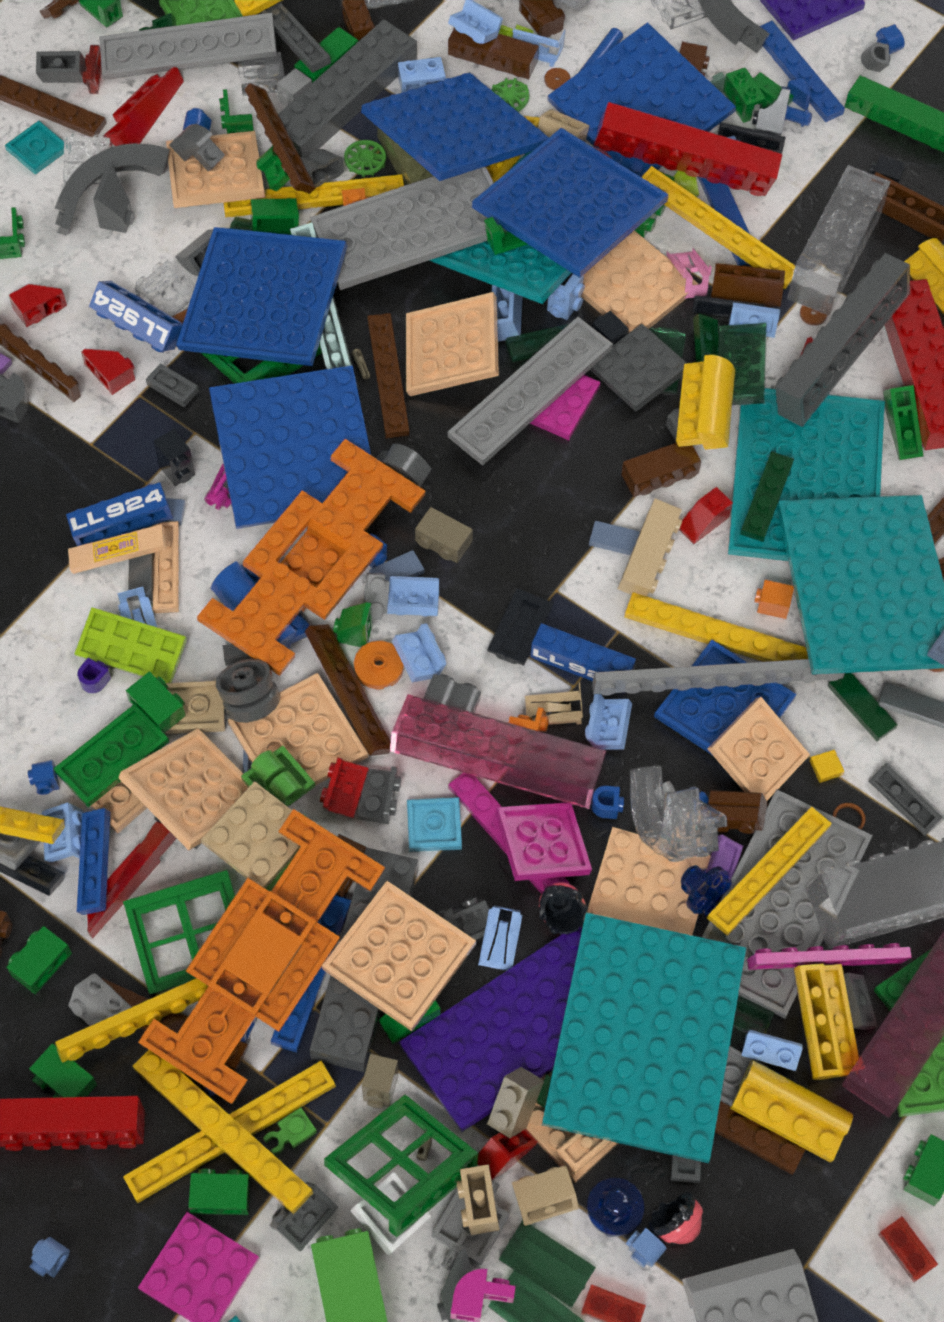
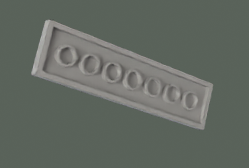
(188, 46)
(529, 390)

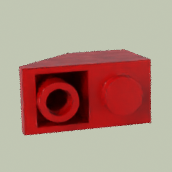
(36, 302)

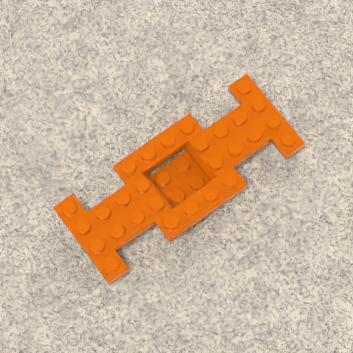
(319, 565)
(252, 951)

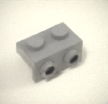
(96, 1000)

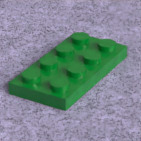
(98, 762)

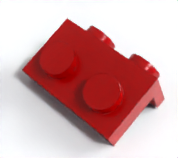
(344, 788)

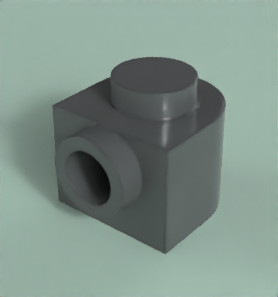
(876, 57)

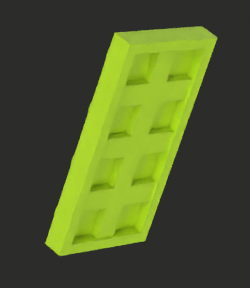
(130, 645)

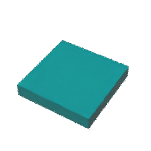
(36, 147)

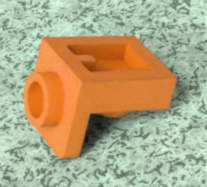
(540, 723)

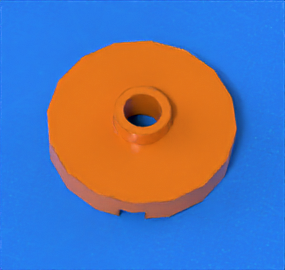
(375, 675)

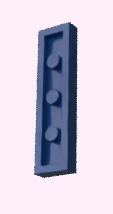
(93, 861)

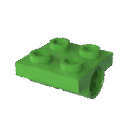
(279, 776)

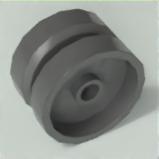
(248, 690)

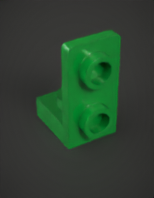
(104, 11)
(234, 123)
(500, 240)
(11, 245)

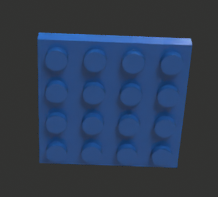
(706, 713)

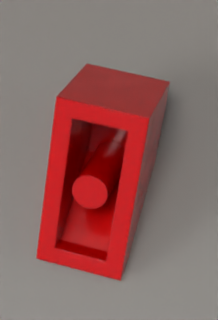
(109, 368)
(706, 515)
(504, 1152)

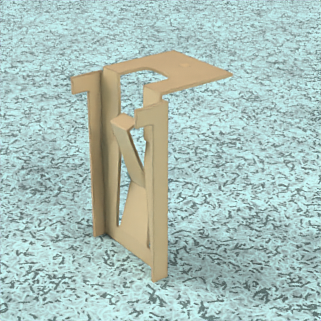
(557, 718)

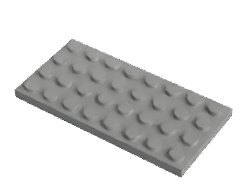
(406, 225)
(785, 913)

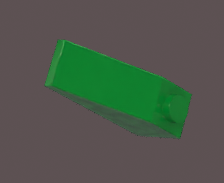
(904, 421)

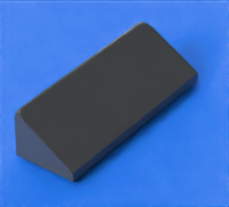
(141, 575)
(912, 704)
(906, 799)

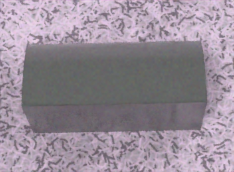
(193, 255)

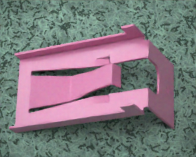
(683, 261)

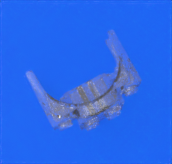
(672, 822)

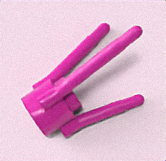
(217, 493)

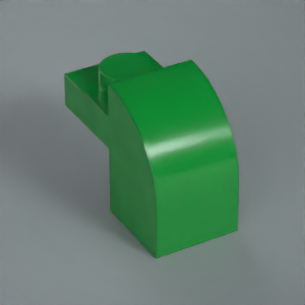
(272, 168)

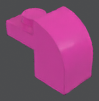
(473, 1289)

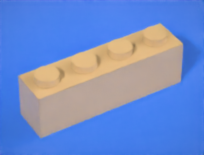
(650, 549)

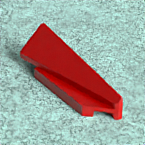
(144, 108)
(131, 874)

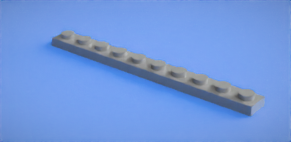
(706, 677)

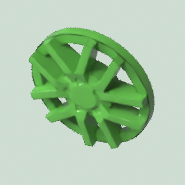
(512, 94)
(365, 157)

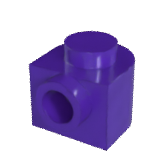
(93, 676)

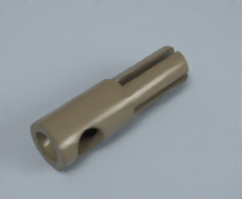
(361, 364)
(423, 1150)

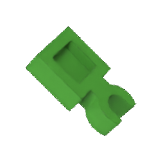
(294, 1129)

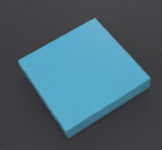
(434, 824)

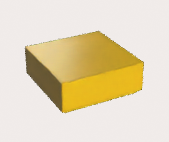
(827, 766)

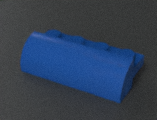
(236, 582)

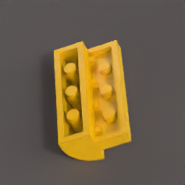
(929, 265)
(706, 403)
(826, 1020)
(792, 1111)

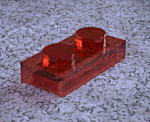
(93, 73)
(908, 1249)
(611, 1307)

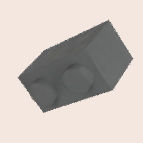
(60, 66)

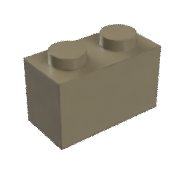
(443, 535)
(380, 1081)
(515, 1102)

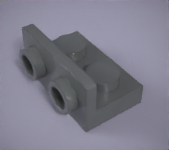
(378, 796)
(469, 918)
(306, 1221)

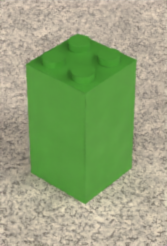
(348, 1278)

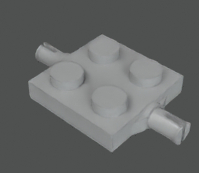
(456, 1237)

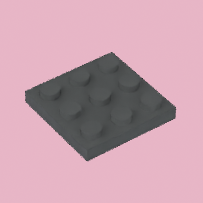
(639, 367)

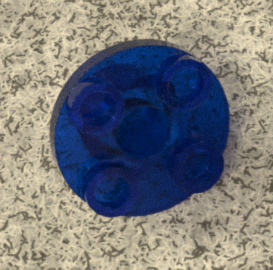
(704, 887)
(615, 1207)

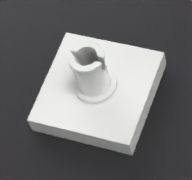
(377, 1224)

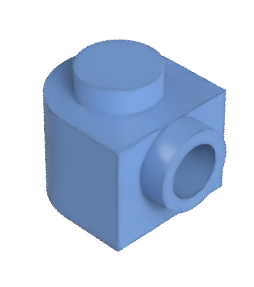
(645, 1248)
(48, 1257)

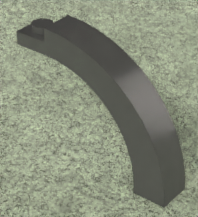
(734, 23)
(123, 158)

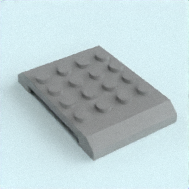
(753, 1291)

